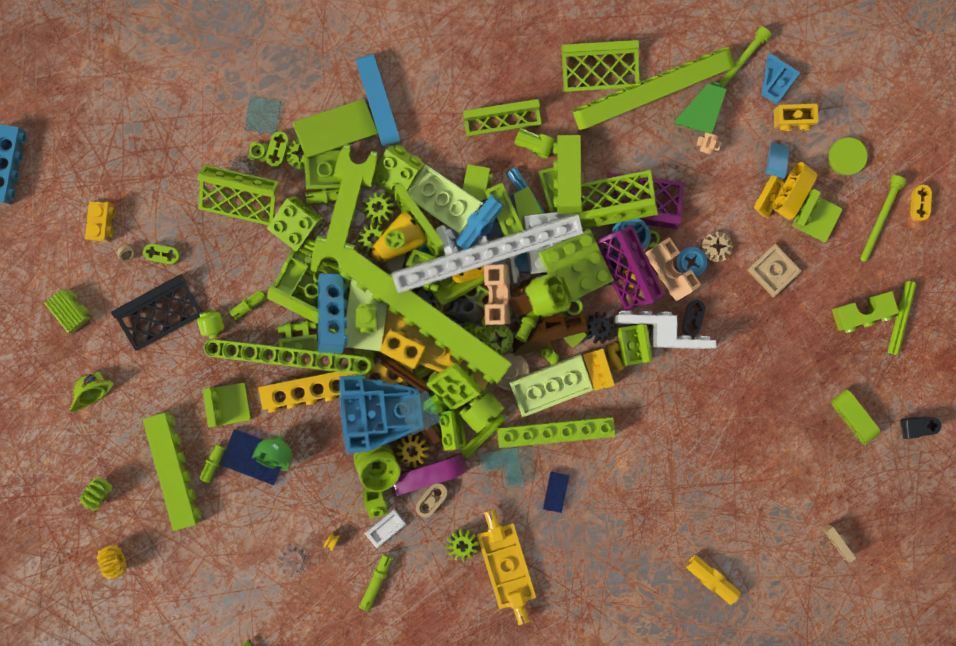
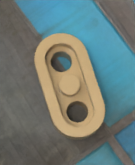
(431, 499)

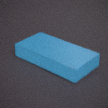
(777, 160)

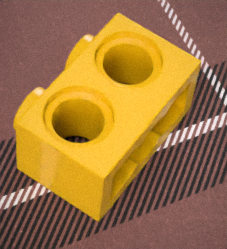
(400, 354)

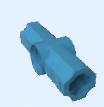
(480, 223)

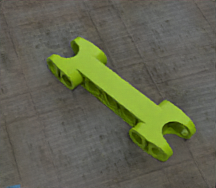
(353, 178)

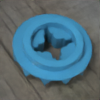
(700, 260)

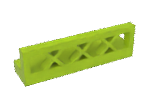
(497, 112)

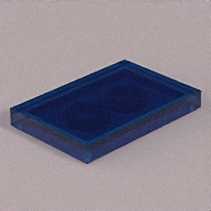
(239, 458)

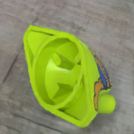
(89, 390)

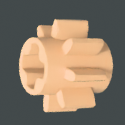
(709, 143)

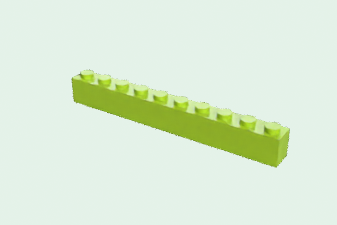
(424, 316)

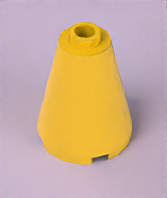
(413, 237)

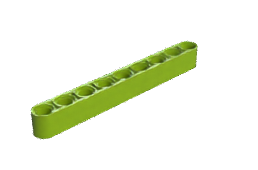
(653, 88)
(279, 357)

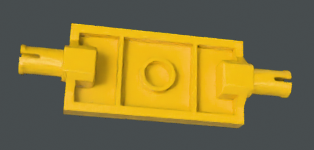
(506, 566)

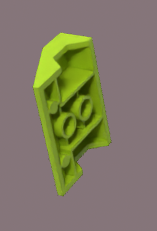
(298, 286)

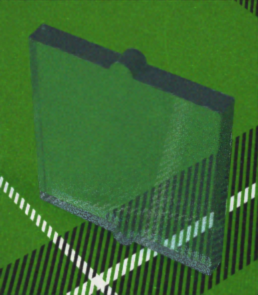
(262, 115)
(419, 412)

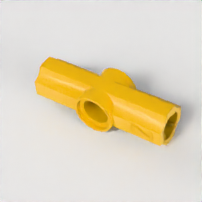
(713, 579)

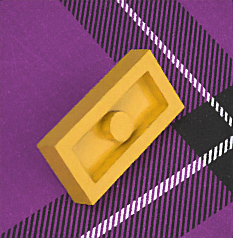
(765, 202)

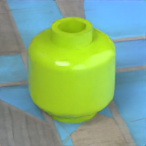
(210, 323)

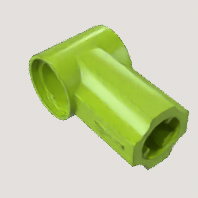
(539, 144)

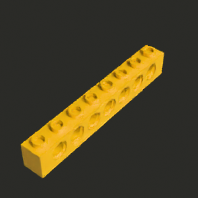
(269, 393)

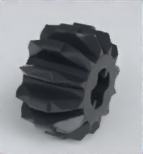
(605, 324)

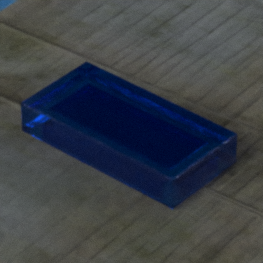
(556, 492)

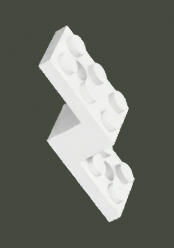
(664, 330)

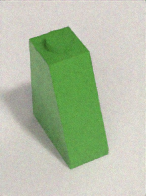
(703, 109)

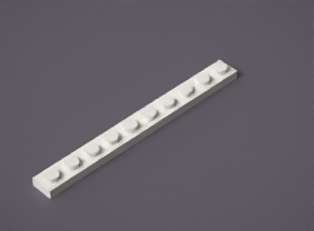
(487, 253)

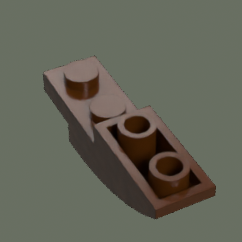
(550, 329)

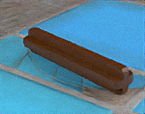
(405, 374)

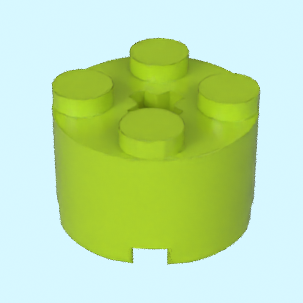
(549, 294)
(481, 410)

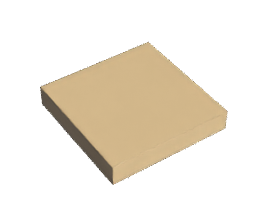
(774, 270)

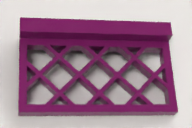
(663, 218)
(638, 264)

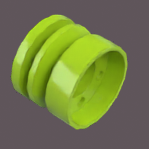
(377, 468)

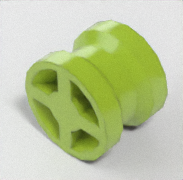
(394, 239)

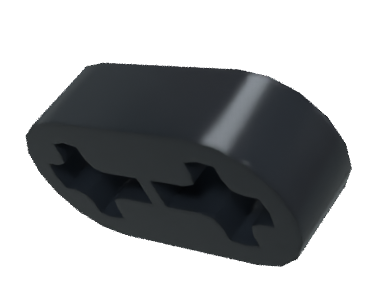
(697, 319)

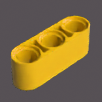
(795, 190)

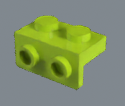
(634, 344)
(452, 430)

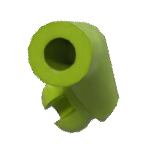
(550, 355)

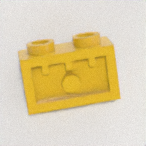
(99, 221)
(598, 369)

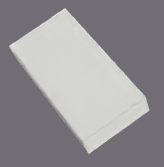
(385, 528)

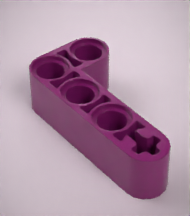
(430, 474)

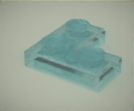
(508, 462)

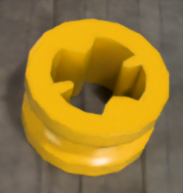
(331, 541)

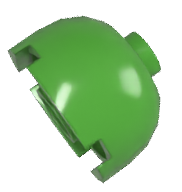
(273, 453)

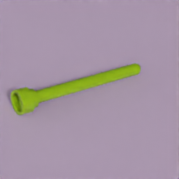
(762, 35)
(896, 184)

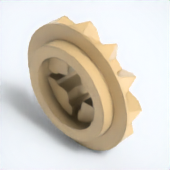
(711, 253)

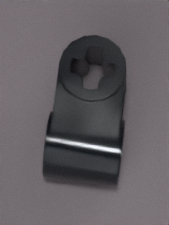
(917, 427)

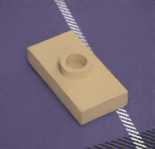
(839, 542)

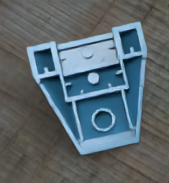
(371, 412)

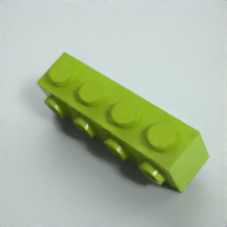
(568, 174)

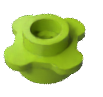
(253, 149)

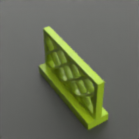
(604, 49)
(238, 183)
(617, 211)

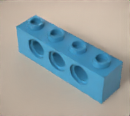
(14, 156)
(328, 341)

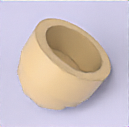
(125, 253)

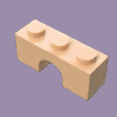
(498, 283)
(678, 283)

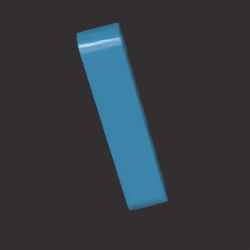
(378, 100)

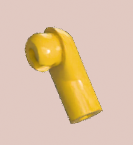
(614, 358)

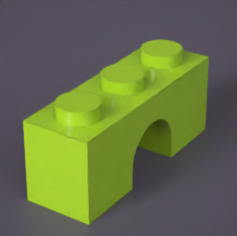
(881, 307)

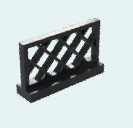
(148, 298)

